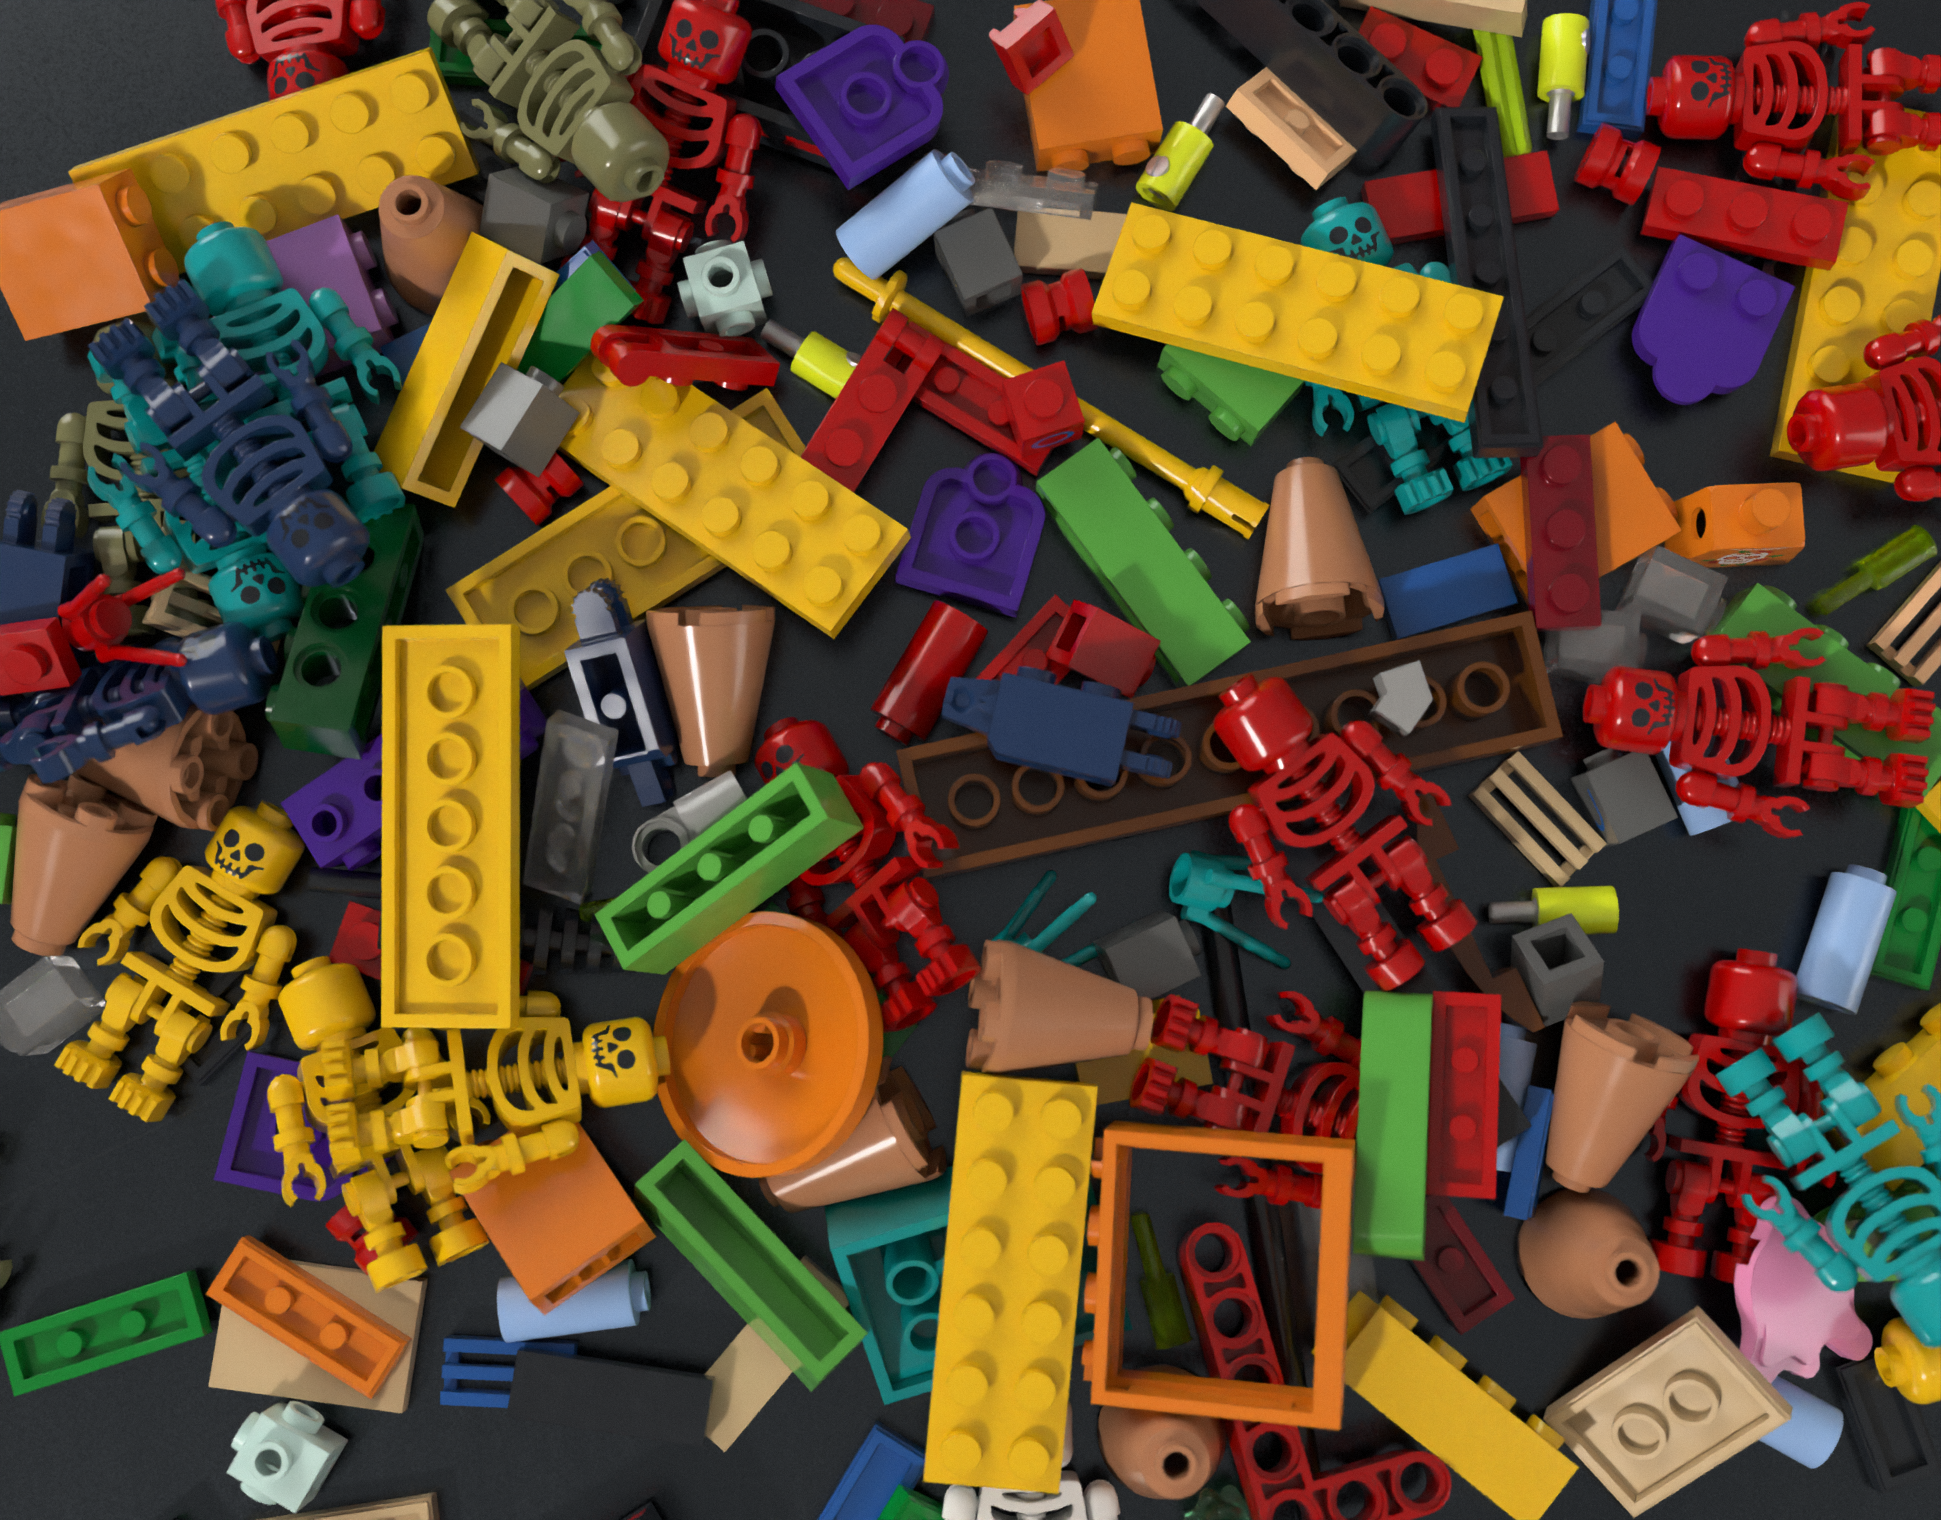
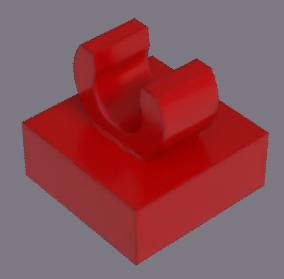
(1032, 46)

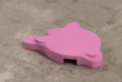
(1790, 1311)

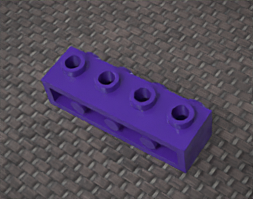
(343, 807)

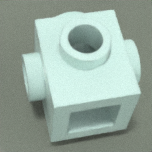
(731, 308)
(284, 1454)

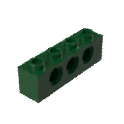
(340, 715)

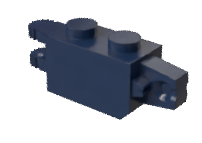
(43, 572)
(623, 688)
(1057, 726)

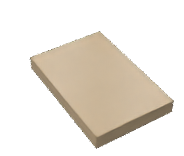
(260, 1364)
(1667, 1412)

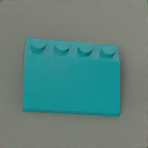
(892, 1273)

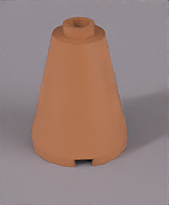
(424, 237)
(1314, 558)
(713, 678)
(1609, 1091)
(880, 1155)
(1586, 1254)
(1160, 1450)

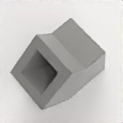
(1402, 698)

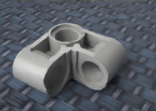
(689, 816)

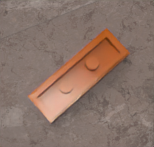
(309, 1316)

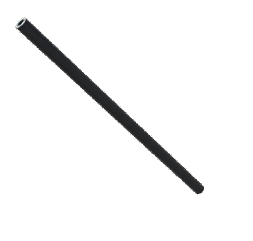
(1262, 1216)

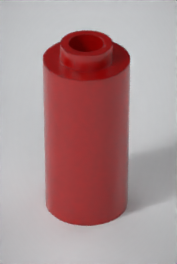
(918, 683)

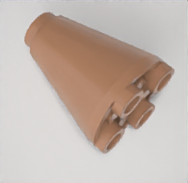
(186, 772)
(69, 858)
(1049, 1013)

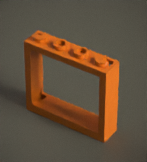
(1107, 1288)

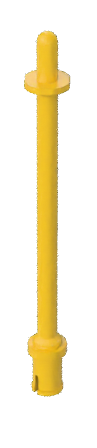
(1200, 486)

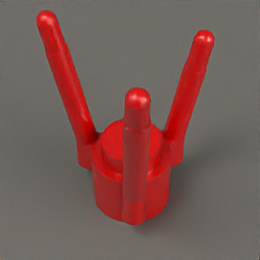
(102, 620)

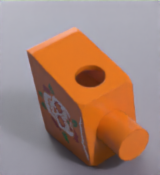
(1743, 525)

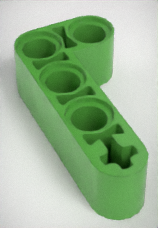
(1393, 1126)

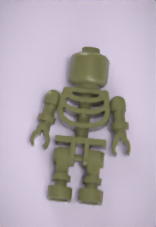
(564, 92)
(90, 441)

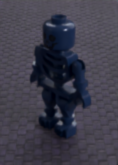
(274, 485)
(135, 700)

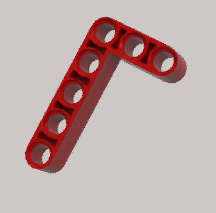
(1253, 1346)

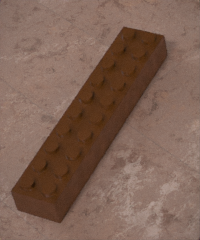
(1486, 702)

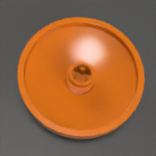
(769, 1045)

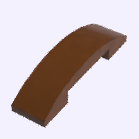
(1464, 956)

